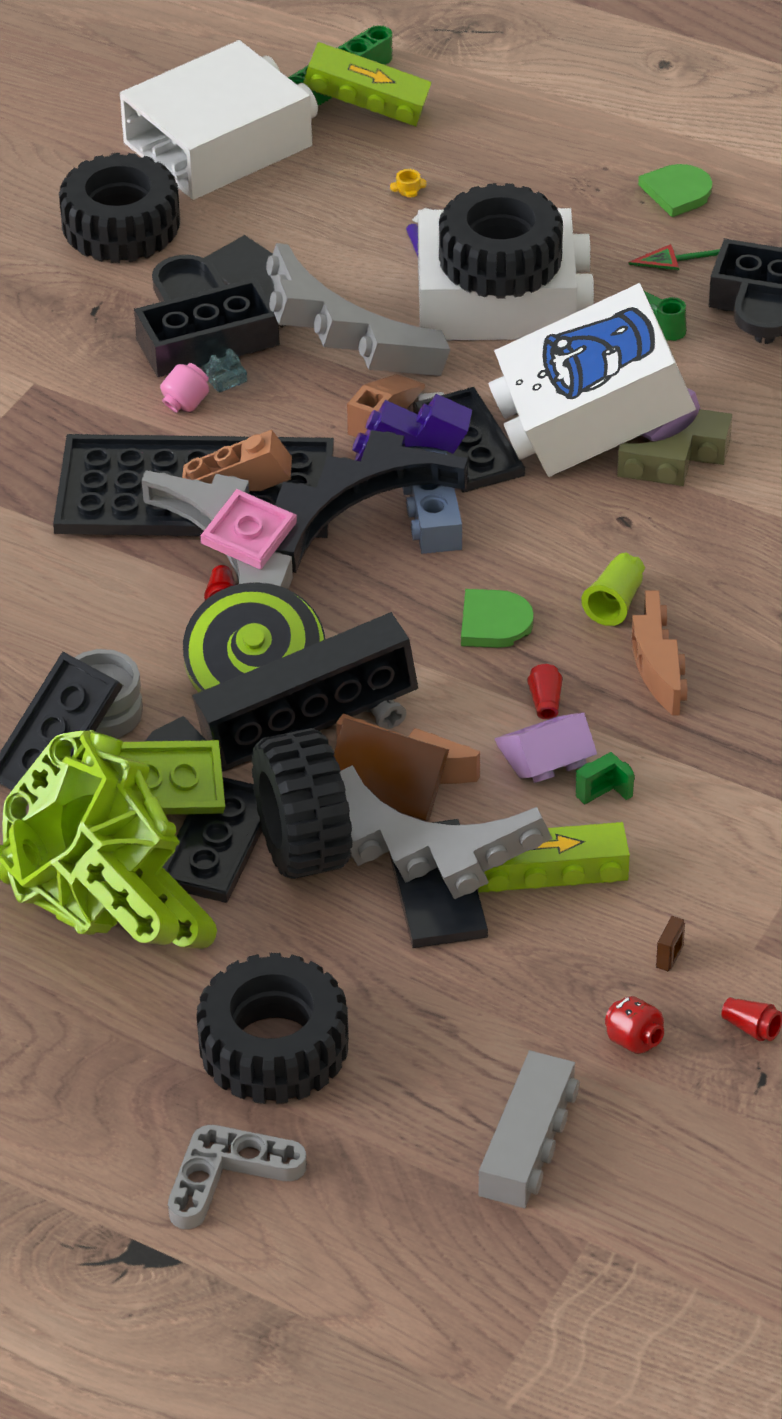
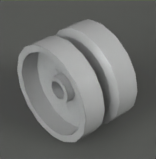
(128, 706)

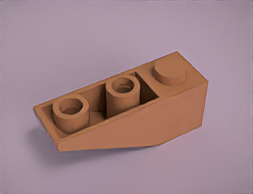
(372, 395)
(257, 459)

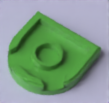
(677, 187)
(495, 618)

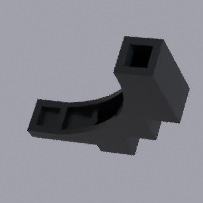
(346, 482)

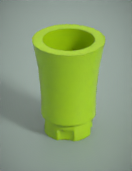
(612, 593)

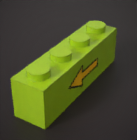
(367, 84)
(571, 858)

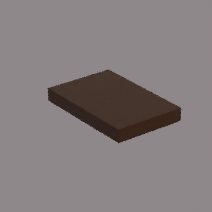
(393, 766)

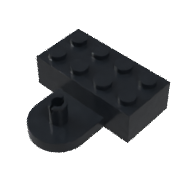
(750, 284)
(202, 316)

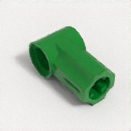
(670, 315)

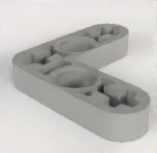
(216, 1159)

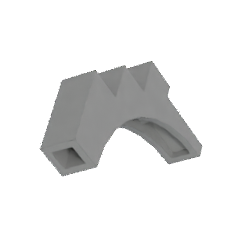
(343, 325)
(200, 504)
(421, 846)

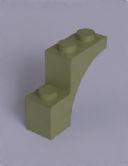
(669, 459)

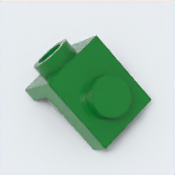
(602, 776)

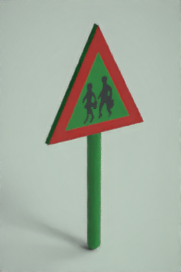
(666, 258)

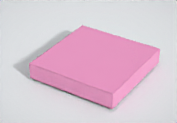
(248, 529)

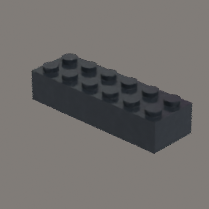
(308, 688)

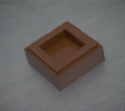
(670, 943)

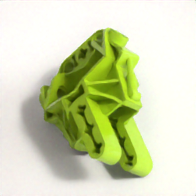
(97, 845)

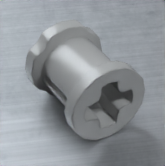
(391, 711)

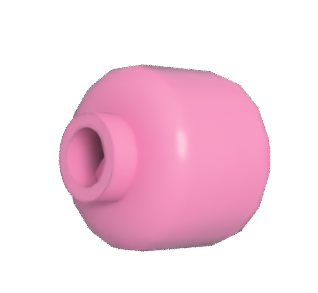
(184, 388)

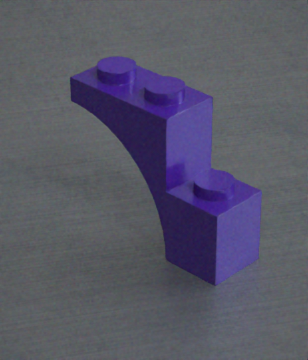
(436, 425)

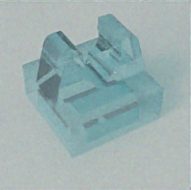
(225, 371)

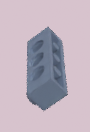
(435, 515)

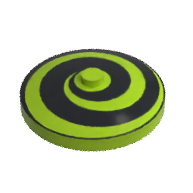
(246, 630)

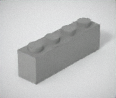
(528, 1129)

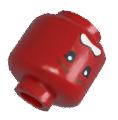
(634, 1024)

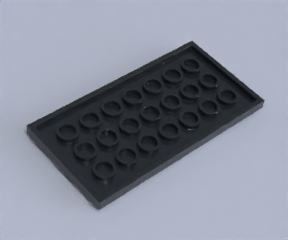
(104, 475)

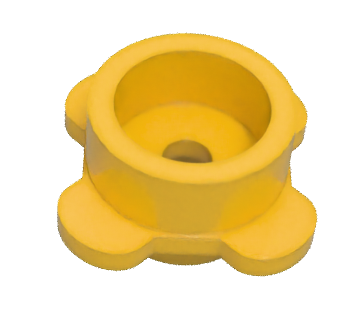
(408, 183)

